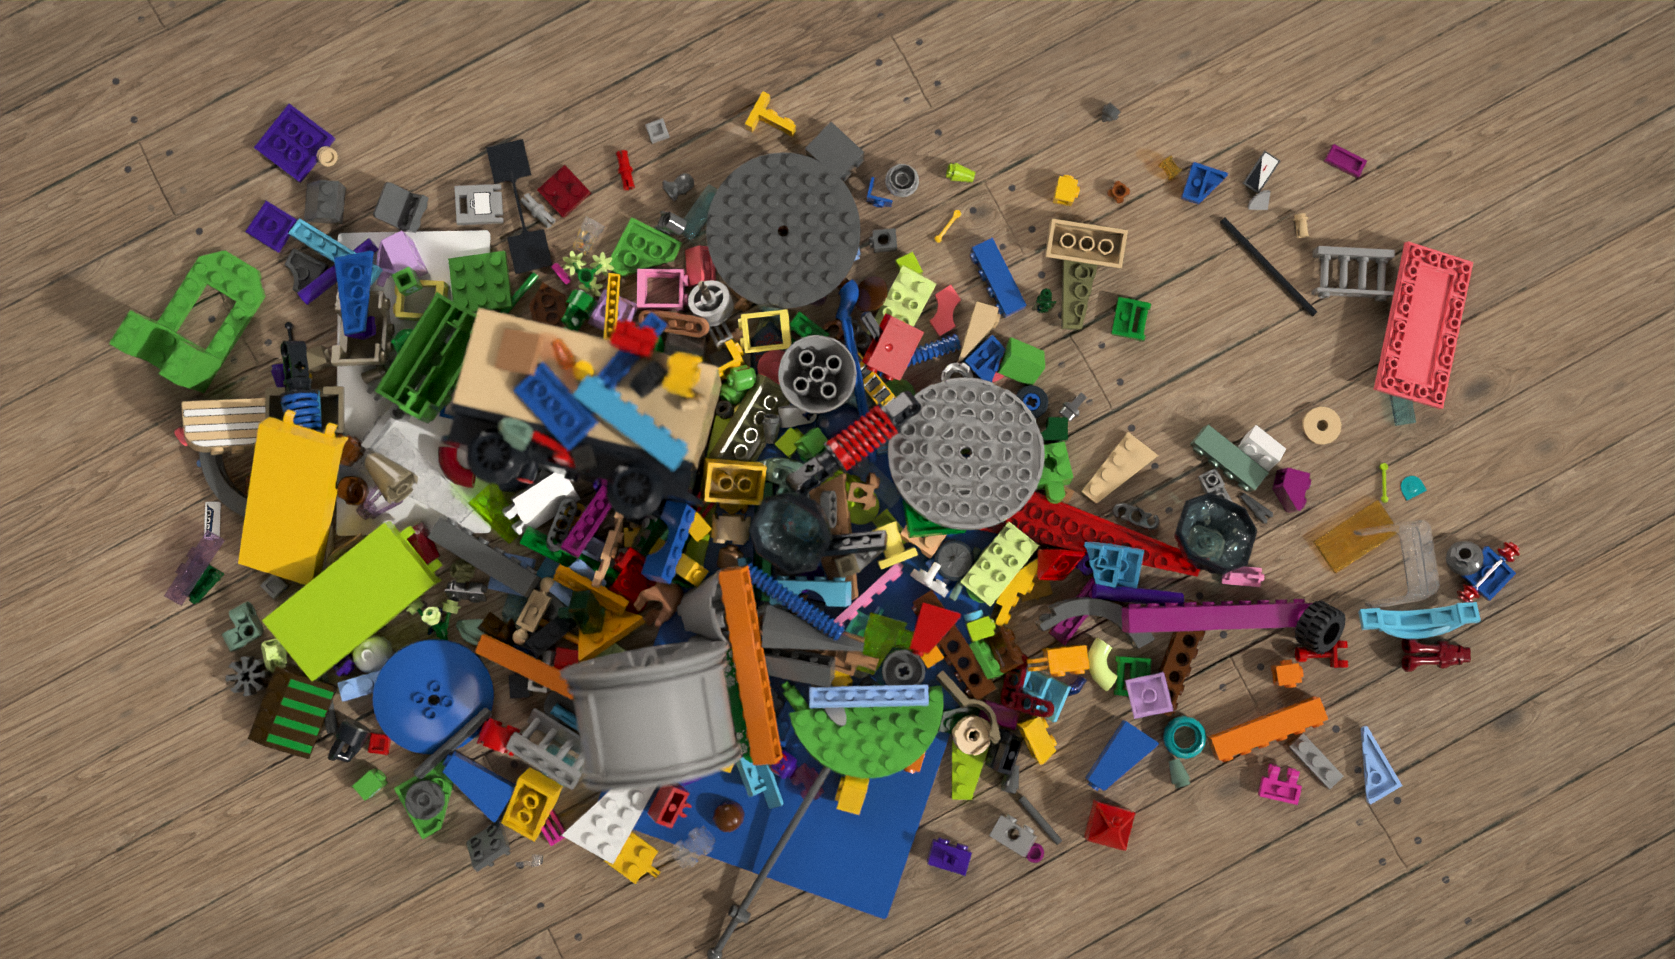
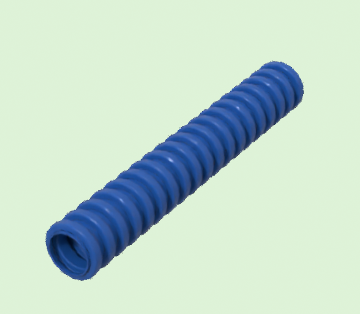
(933, 350)
(795, 603)

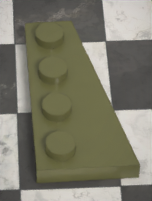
(1076, 289)

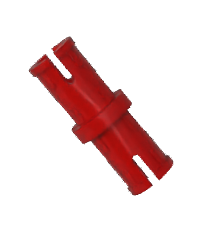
(625, 170)

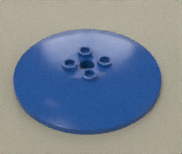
(427, 670)

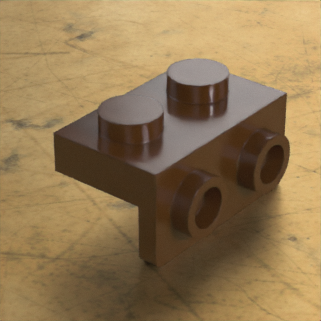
(1005, 649)

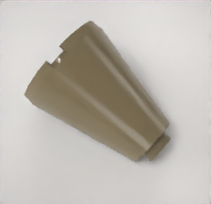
(390, 477)

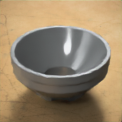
(1464, 566)

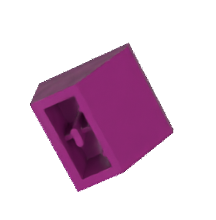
(1291, 487)

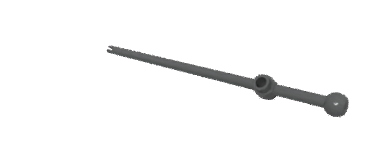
(740, 913)

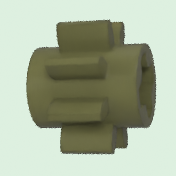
(462, 571)

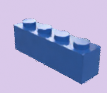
(998, 278)

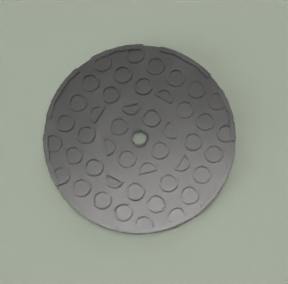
(776, 193)

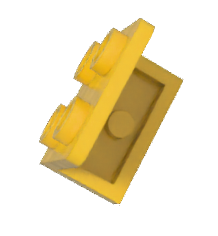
(737, 354)

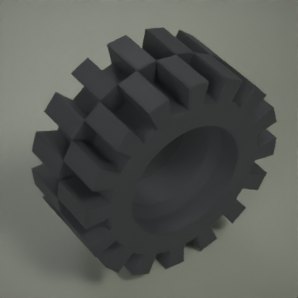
(648, 379)

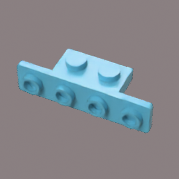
(760, 779)

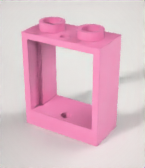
(643, 274)

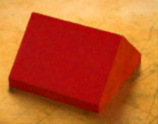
(1057, 563)

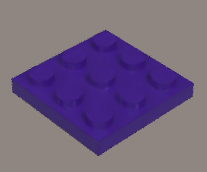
(294, 142)

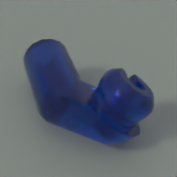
(1077, 686)

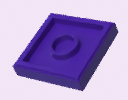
(271, 226)

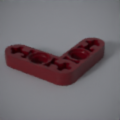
(1019, 697)

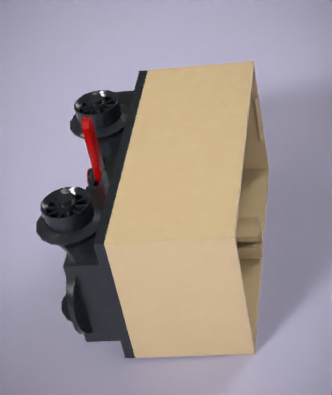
(633, 476)

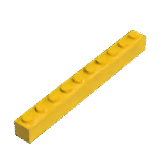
(611, 308)

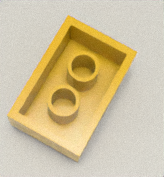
(733, 481)

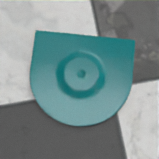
(1412, 486)

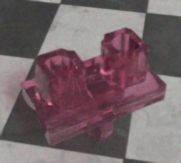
(807, 777)

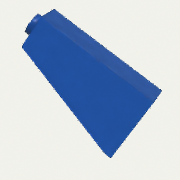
(1120, 754)
(482, 786)

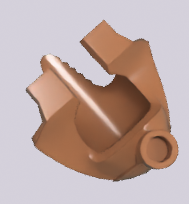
(668, 594)

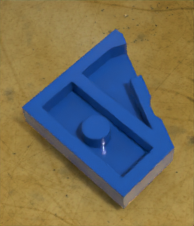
(1201, 182)

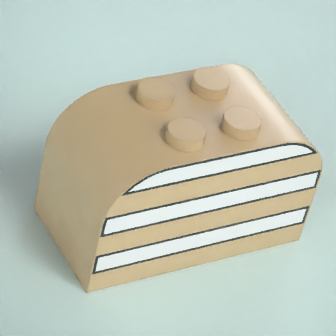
(222, 424)

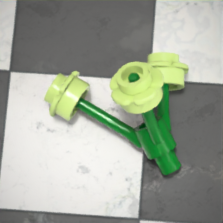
(433, 615)

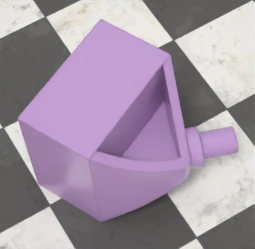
(397, 254)

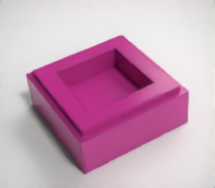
(561, 273)

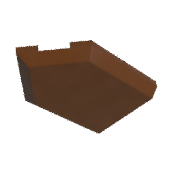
(548, 306)

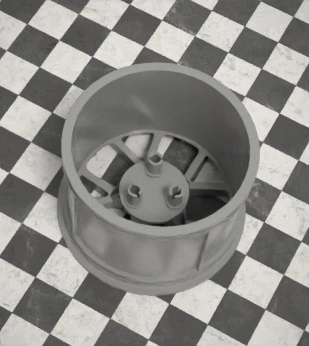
(653, 715)

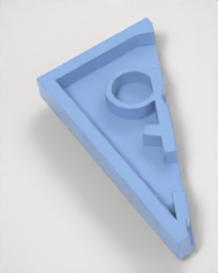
(1378, 773)

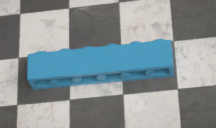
(630, 422)

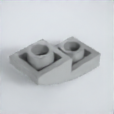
(1213, 483)

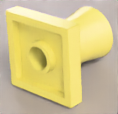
(895, 549)

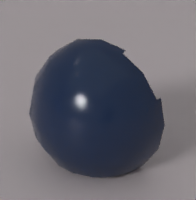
(835, 421)

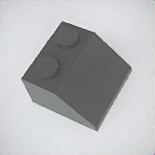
(325, 202)

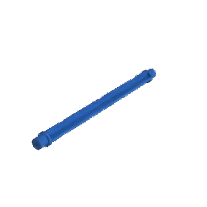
(859, 386)

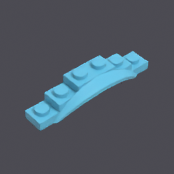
(1419, 623)

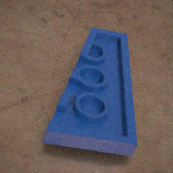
(354, 284)

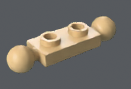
(533, 611)

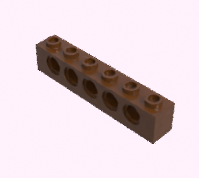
(1183, 669)
(984, 685)

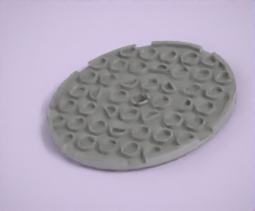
(973, 489)

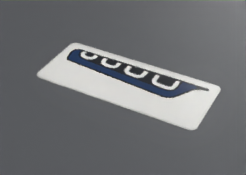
(212, 517)

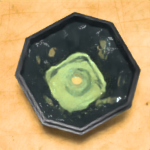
(791, 532)
(1215, 534)

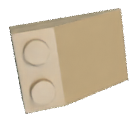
(981, 322)

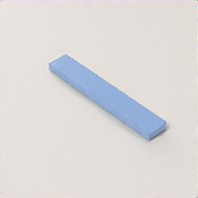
(868, 696)

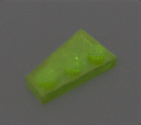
(489, 506)
(880, 637)

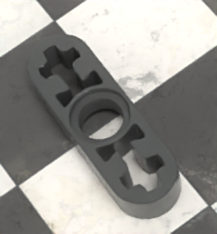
(567, 519)

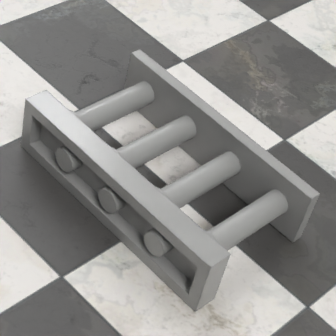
(1362, 256)
(543, 760)

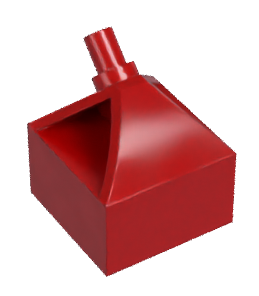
(1109, 825)

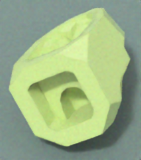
(273, 654)

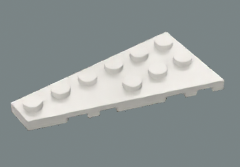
(609, 822)

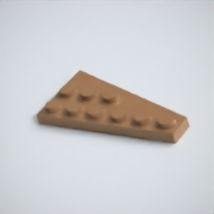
(842, 526)

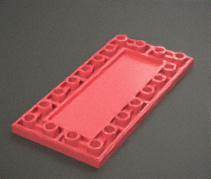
(1423, 325)

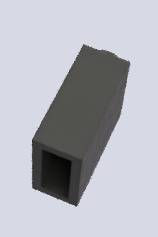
(835, 151)

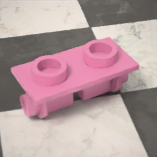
(1244, 576)

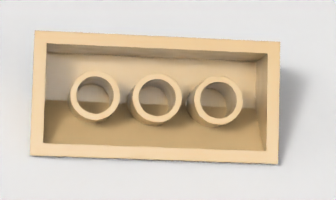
(1086, 243)

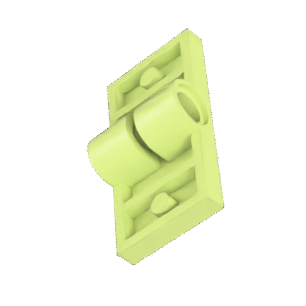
(906, 297)
(999, 563)

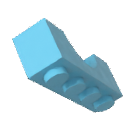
(833, 592)

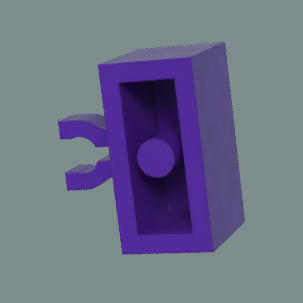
(949, 856)

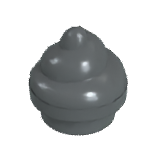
(1110, 113)

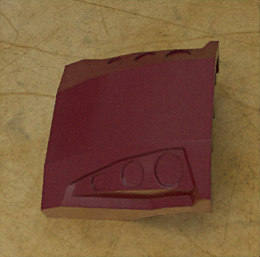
(424, 546)

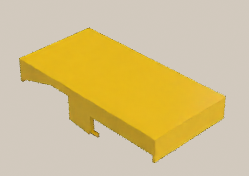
(290, 499)

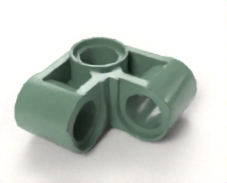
(777, 474)
(243, 617)

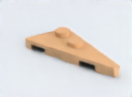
(610, 549)

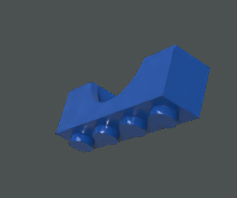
(663, 563)

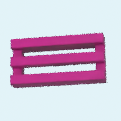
(557, 838)

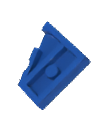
(986, 358)

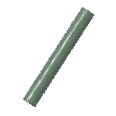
(958, 586)

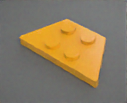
(613, 629)

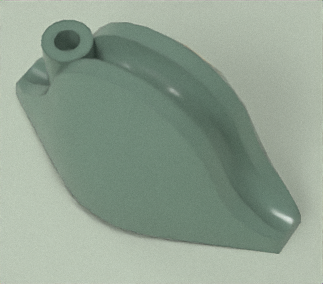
(469, 631)

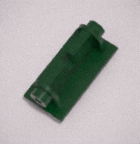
(1044, 301)
(205, 583)

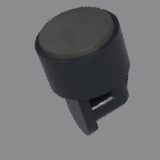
(351, 733)

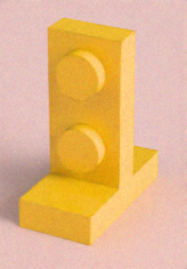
(769, 117)

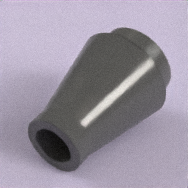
(771, 426)
(1010, 783)

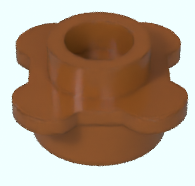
(1118, 186)

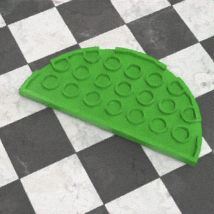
(873, 739)

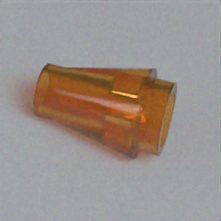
(564, 357)

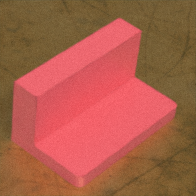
(699, 265)

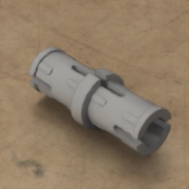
(537, 210)

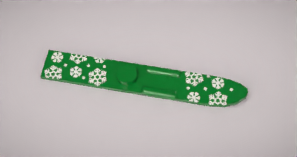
(736, 705)

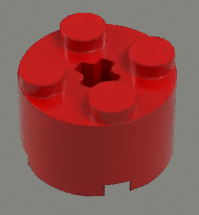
(496, 736)

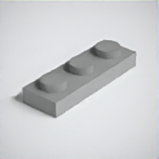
(1315, 761)

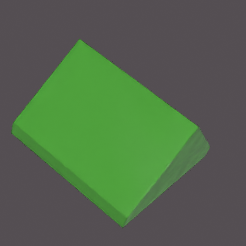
(1022, 362)

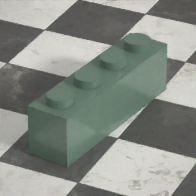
(1229, 458)

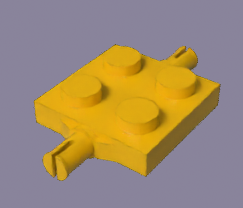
(635, 859)

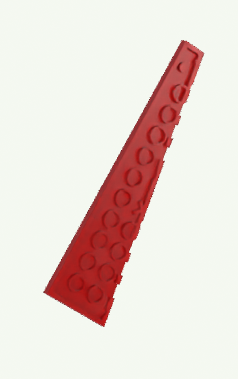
(1071, 527)

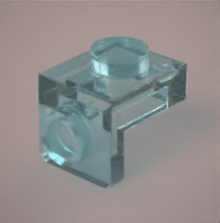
(513, 607)

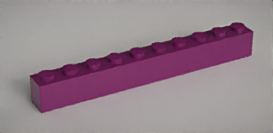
(1212, 616)

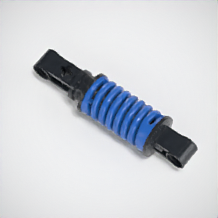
(298, 394)

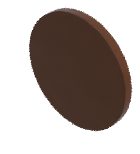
(872, 294)

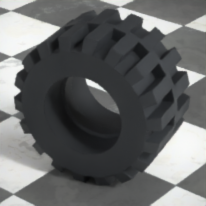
(1320, 627)

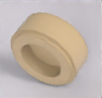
(327, 156)

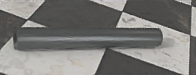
(1040, 820)

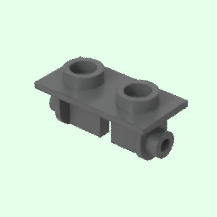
(458, 591)

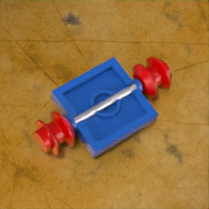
(1492, 575)

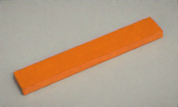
(522, 664)

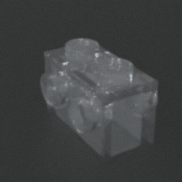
(697, 843)

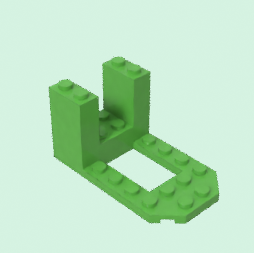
(176, 355)

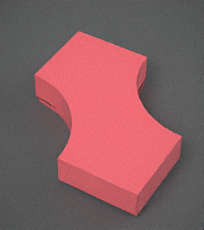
(943, 320)

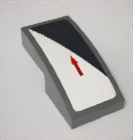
(1261, 172)

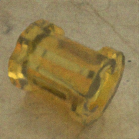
(1170, 168)

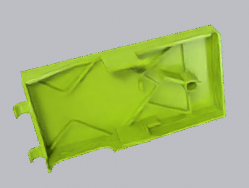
(352, 599)

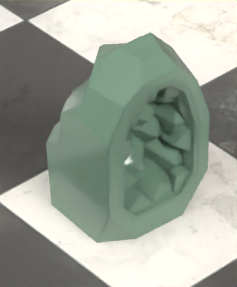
(516, 432)

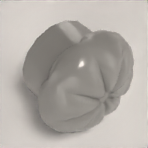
(902, 180)

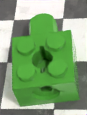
(1055, 472)

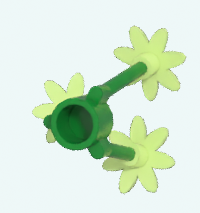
(586, 274)

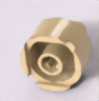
(730, 527)

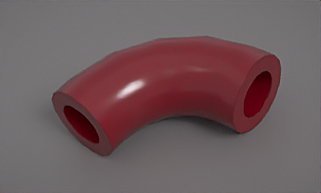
(453, 470)

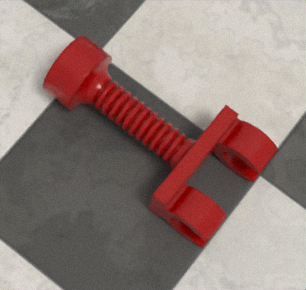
(1302, 654)

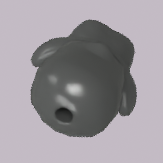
(679, 186)

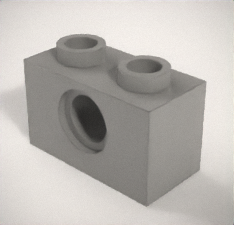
(1002, 830)

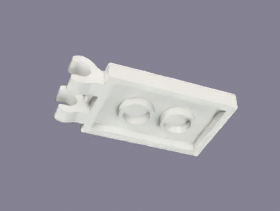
(539, 501)

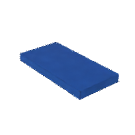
(556, 406)

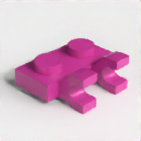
(1280, 790)

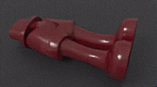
(1446, 654)

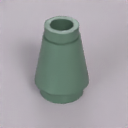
(1178, 773)

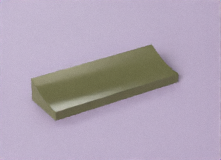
(745, 434)

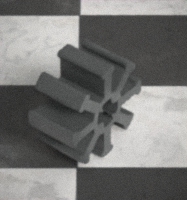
(243, 682)

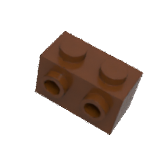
(351, 451)

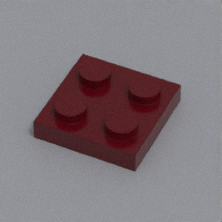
(564, 191)

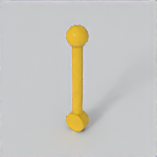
(956, 214)

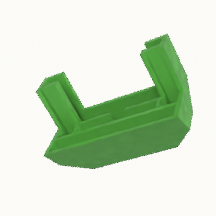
(430, 356)

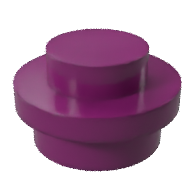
(1036, 853)

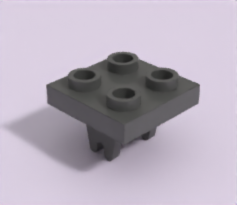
(488, 846)

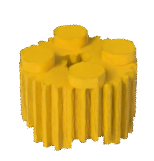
(683, 374)

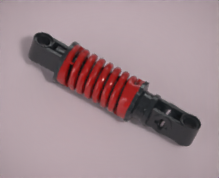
(844, 448)

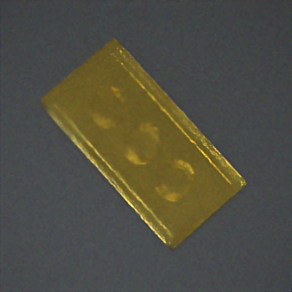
(1340, 544)

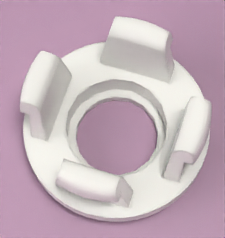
(962, 368)

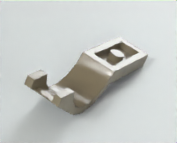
(964, 702)

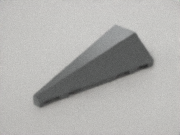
(793, 632)

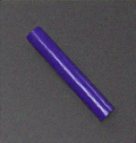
(329, 277)
(1136, 595)

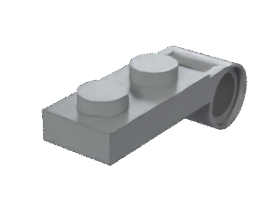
(382, 425)

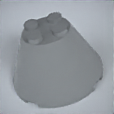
(817, 374)
(704, 611)

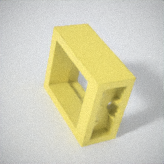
(398, 307)
(785, 327)

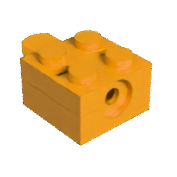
(1062, 660)

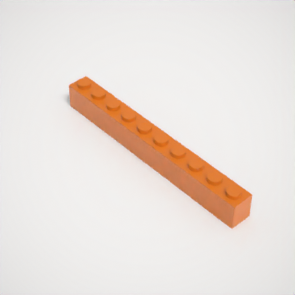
(750, 665)

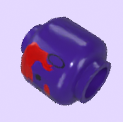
(785, 767)

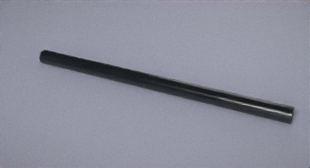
(1268, 266)

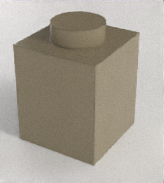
(318, 358)

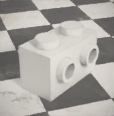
(1262, 448)

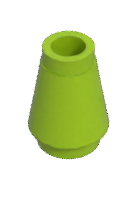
(959, 173)

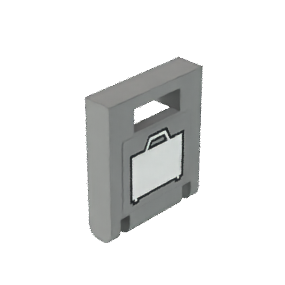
(482, 204)

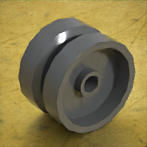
(899, 659)

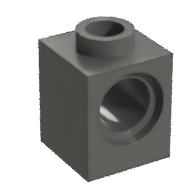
(889, 234)

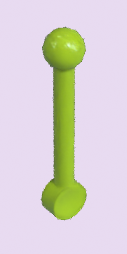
(1383, 467)

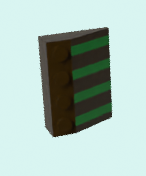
(292, 712)

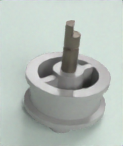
(711, 302)

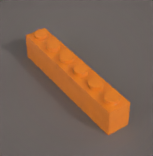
(1267, 728)

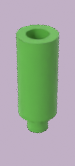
(794, 697)

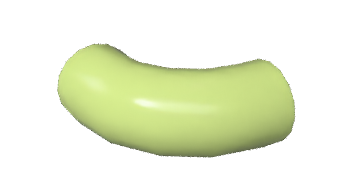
(1098, 664)

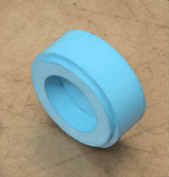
(973, 616)

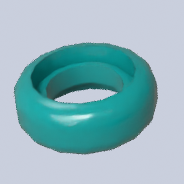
(1200, 737)

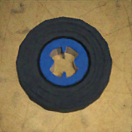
(1036, 393)

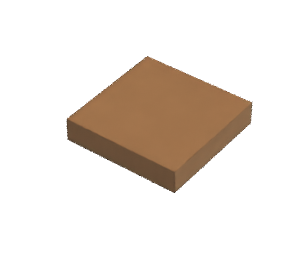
(519, 352)

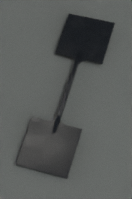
(528, 249)

